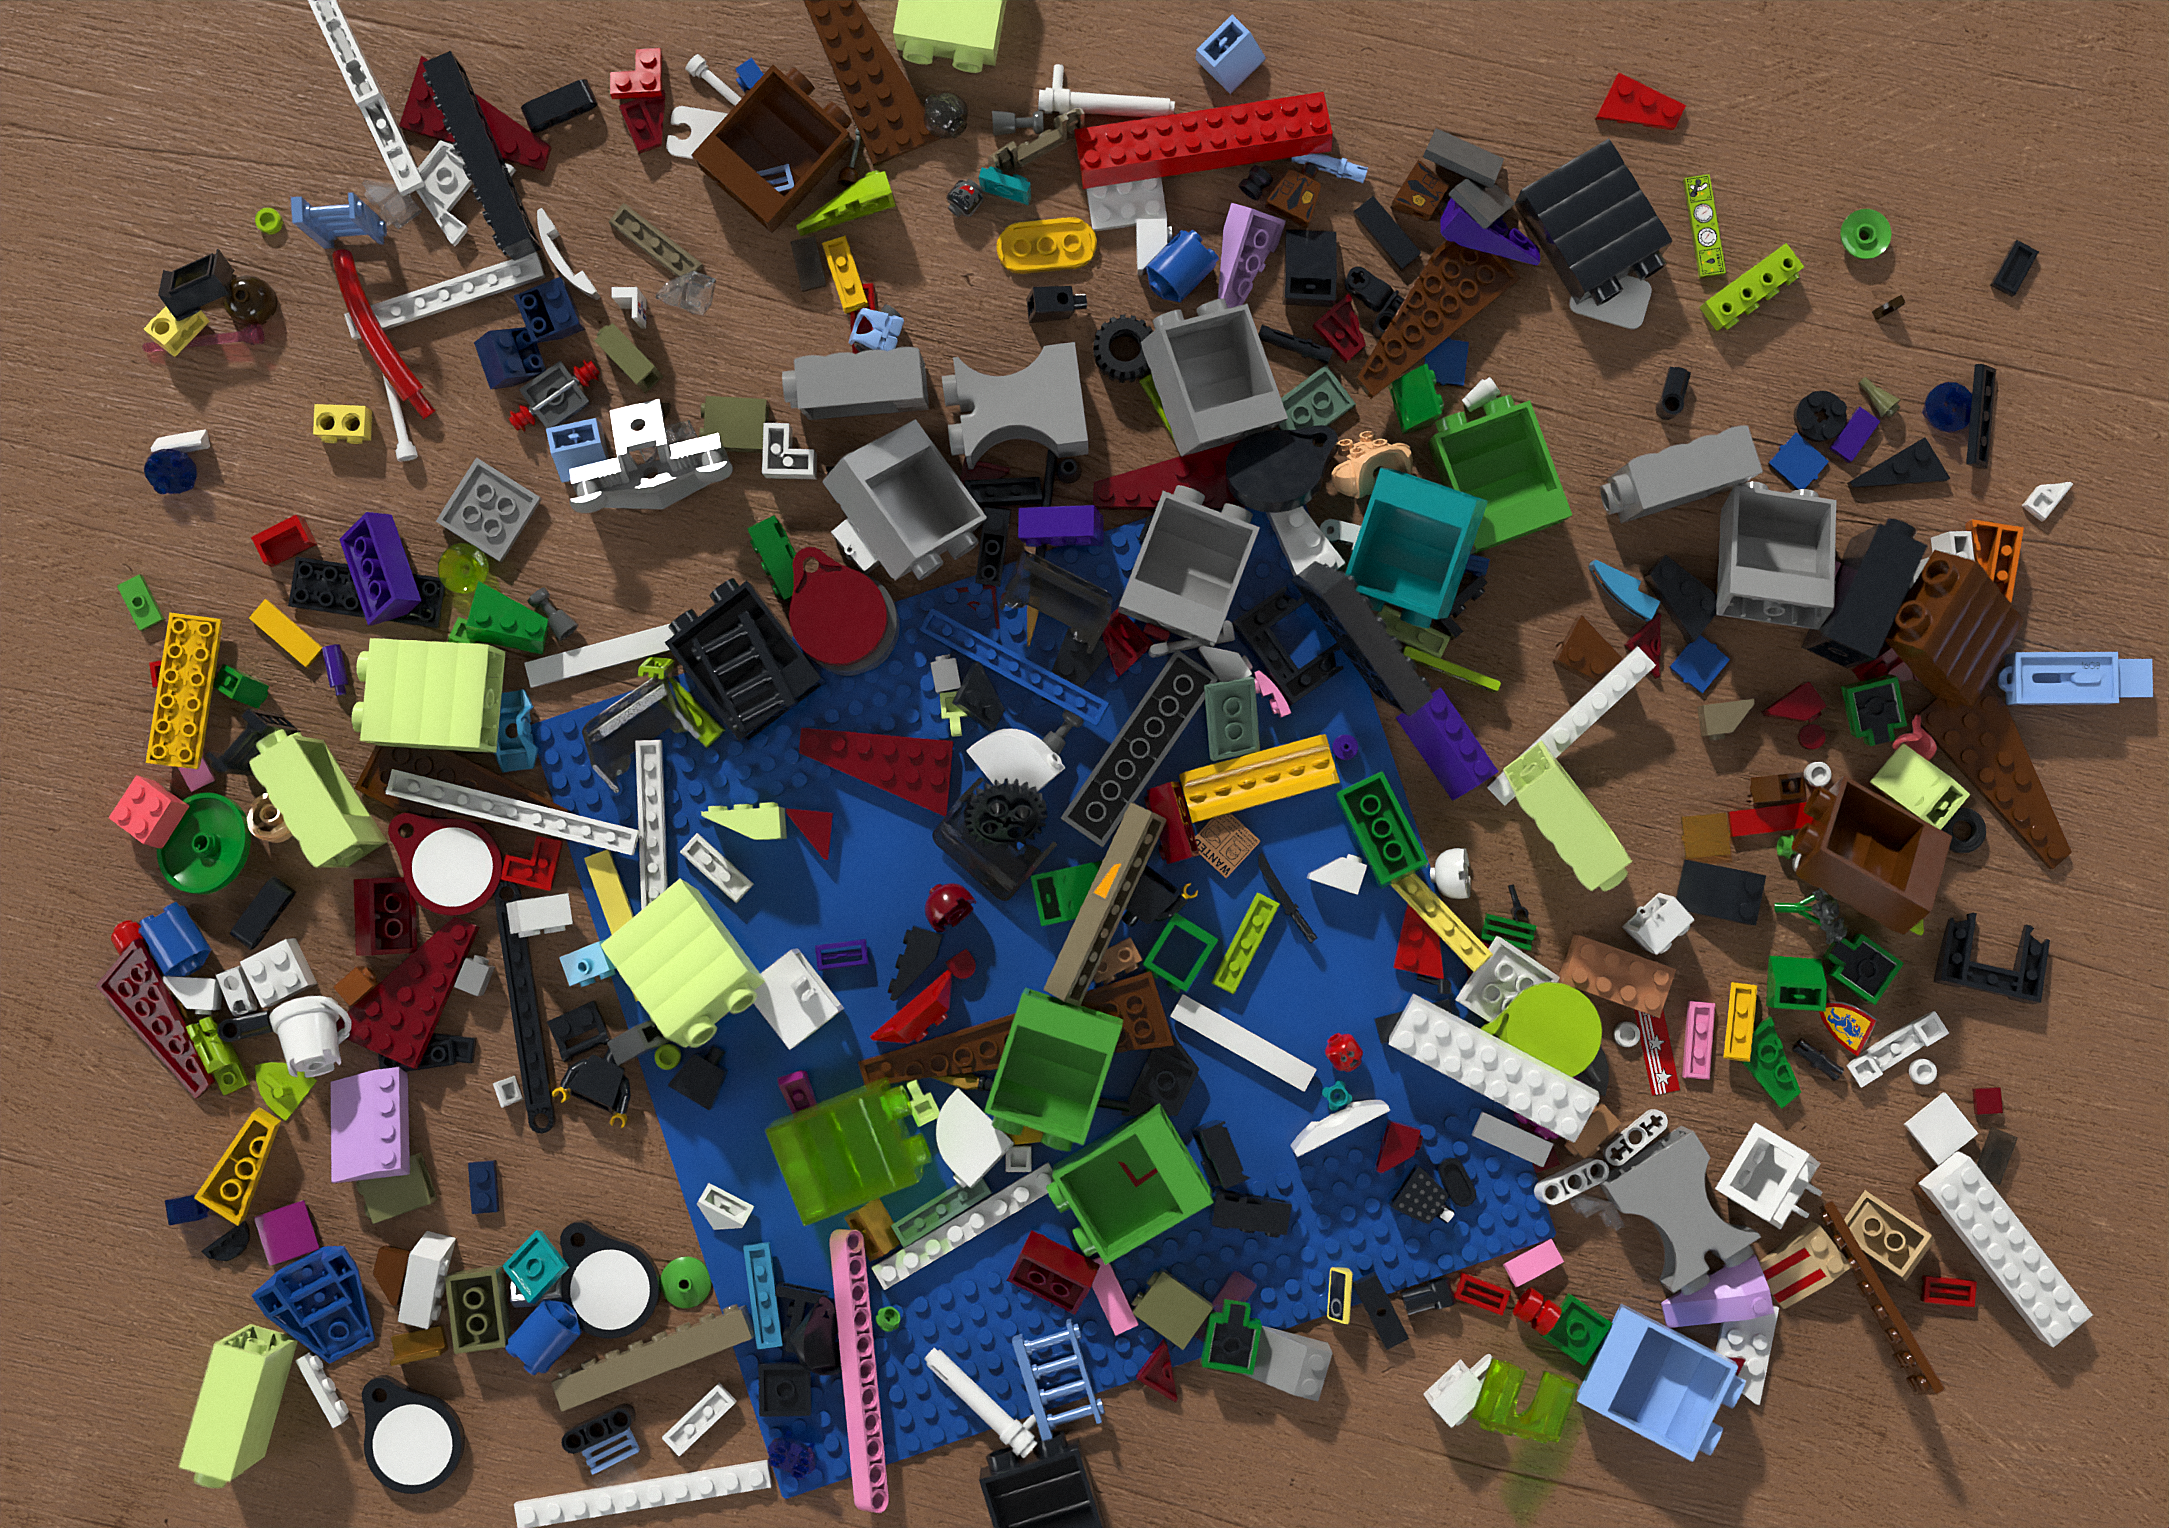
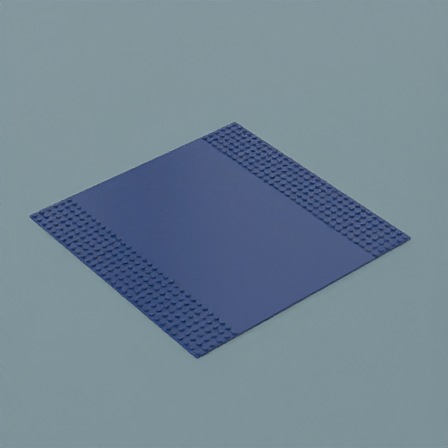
(878, 889)

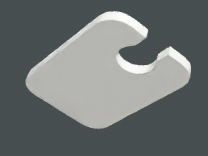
(701, 123)
(1624, 309)

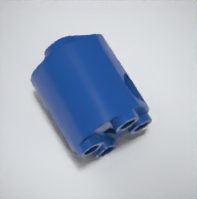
(1180, 266)
(175, 941)
(544, 1336)

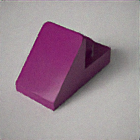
(797, 1090)

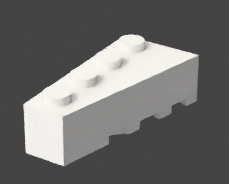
(1302, 540)

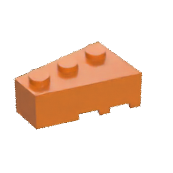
(1997, 551)

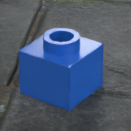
(748, 74)

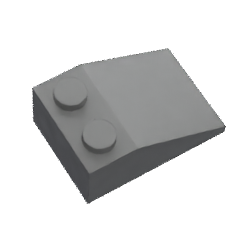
(1292, 1363)

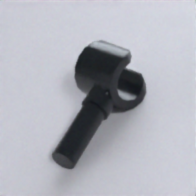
(1516, 903)
(1443, 987)

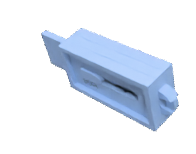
(2073, 678)

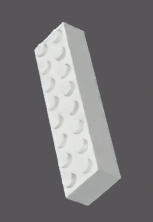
(1494, 1068)
(2005, 1249)

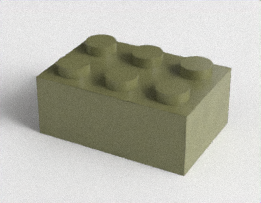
(478, 1309)

